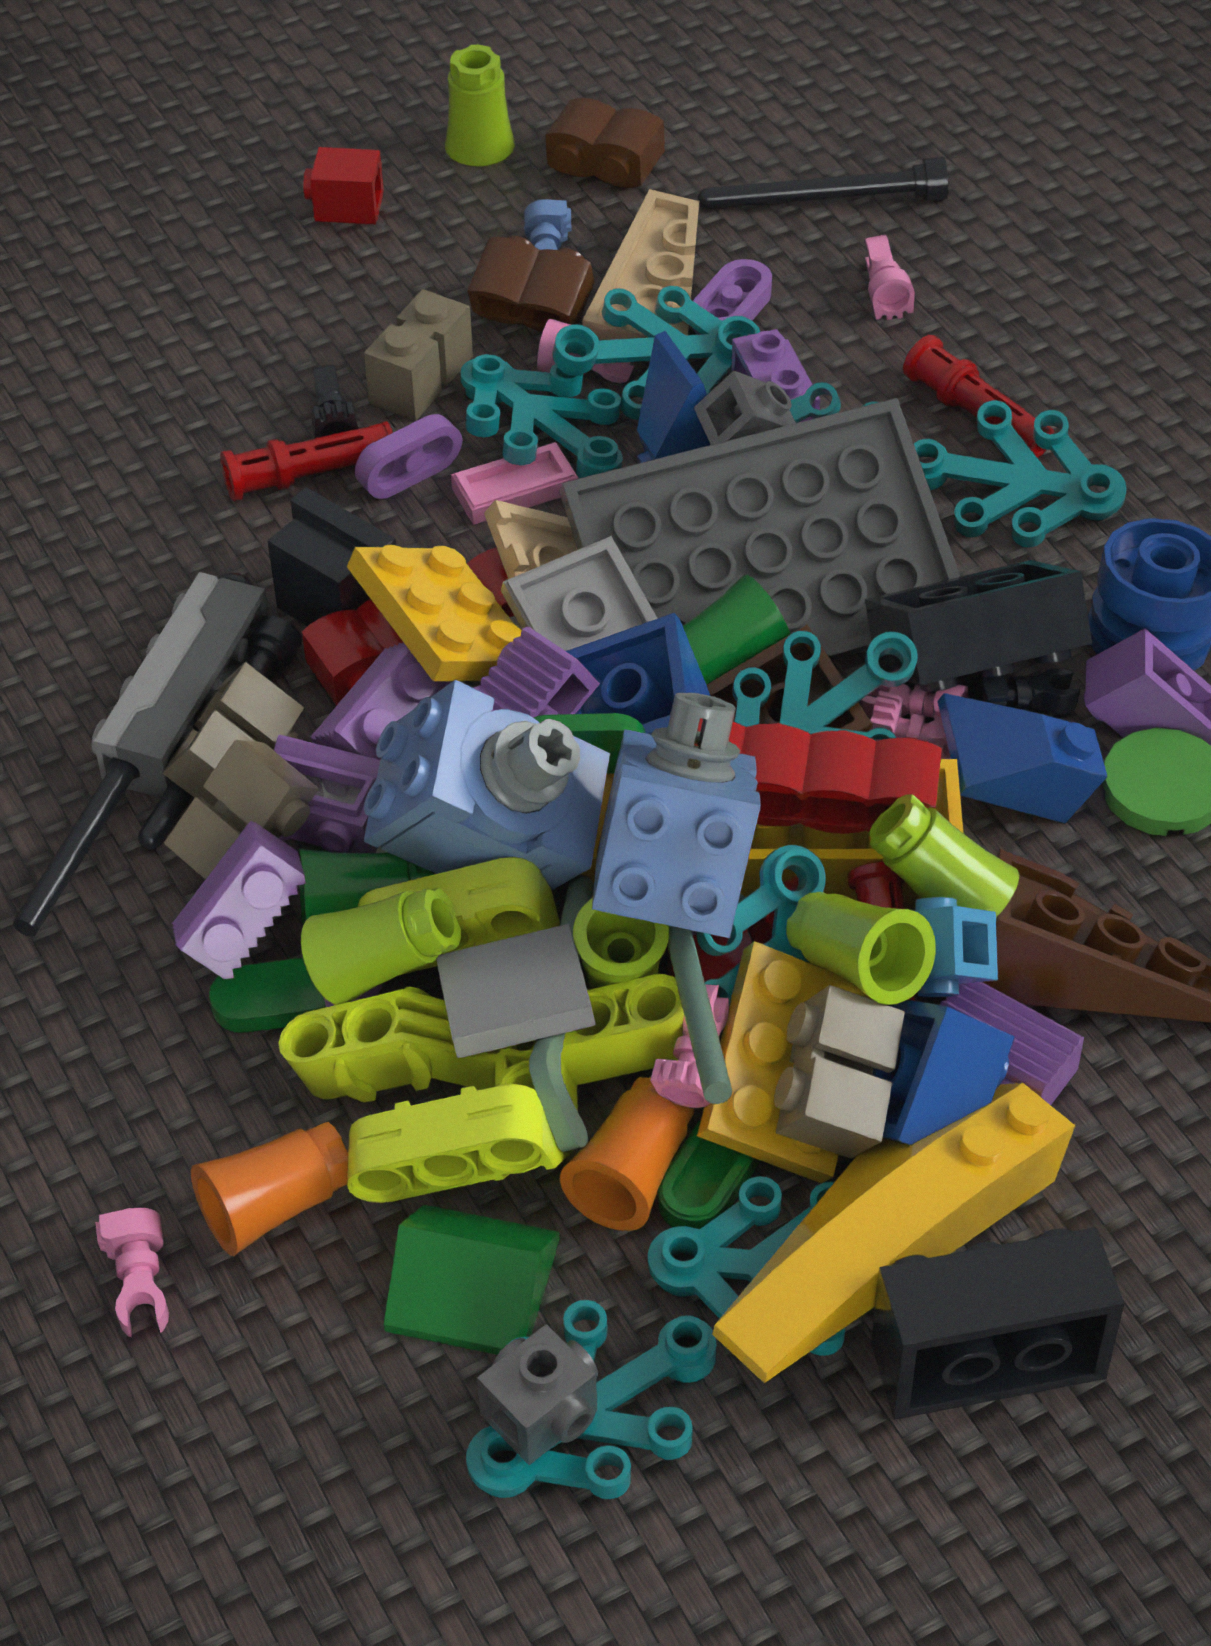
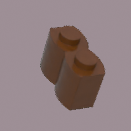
(605, 142)
(529, 284)

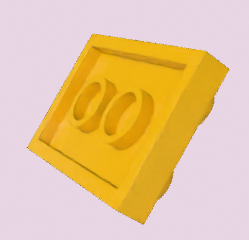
(436, 608)
(758, 1053)

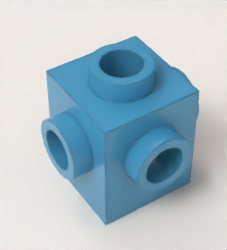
(963, 946)

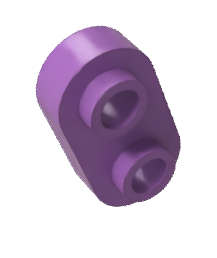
(737, 290)
(408, 456)

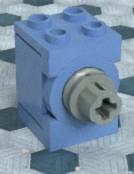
(485, 787)
(679, 822)

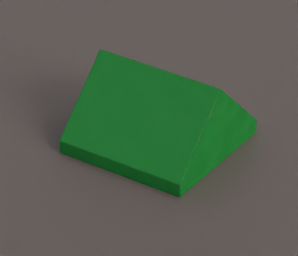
(467, 1279)

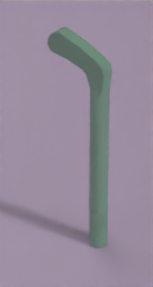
(699, 1015)
(546, 1054)

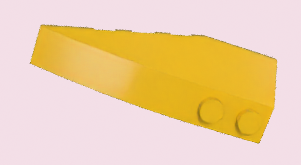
(890, 1207)

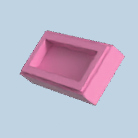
(512, 483)

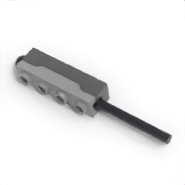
(155, 713)

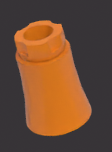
(626, 1159)
(269, 1184)

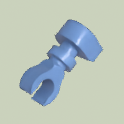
(547, 223)

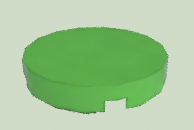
(1160, 781)

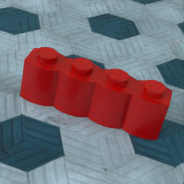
(349, 641)
(834, 777)

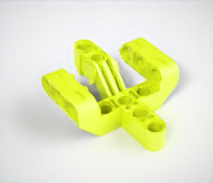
(409, 1040)

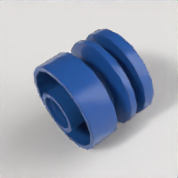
(1155, 580)

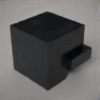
(313, 556)

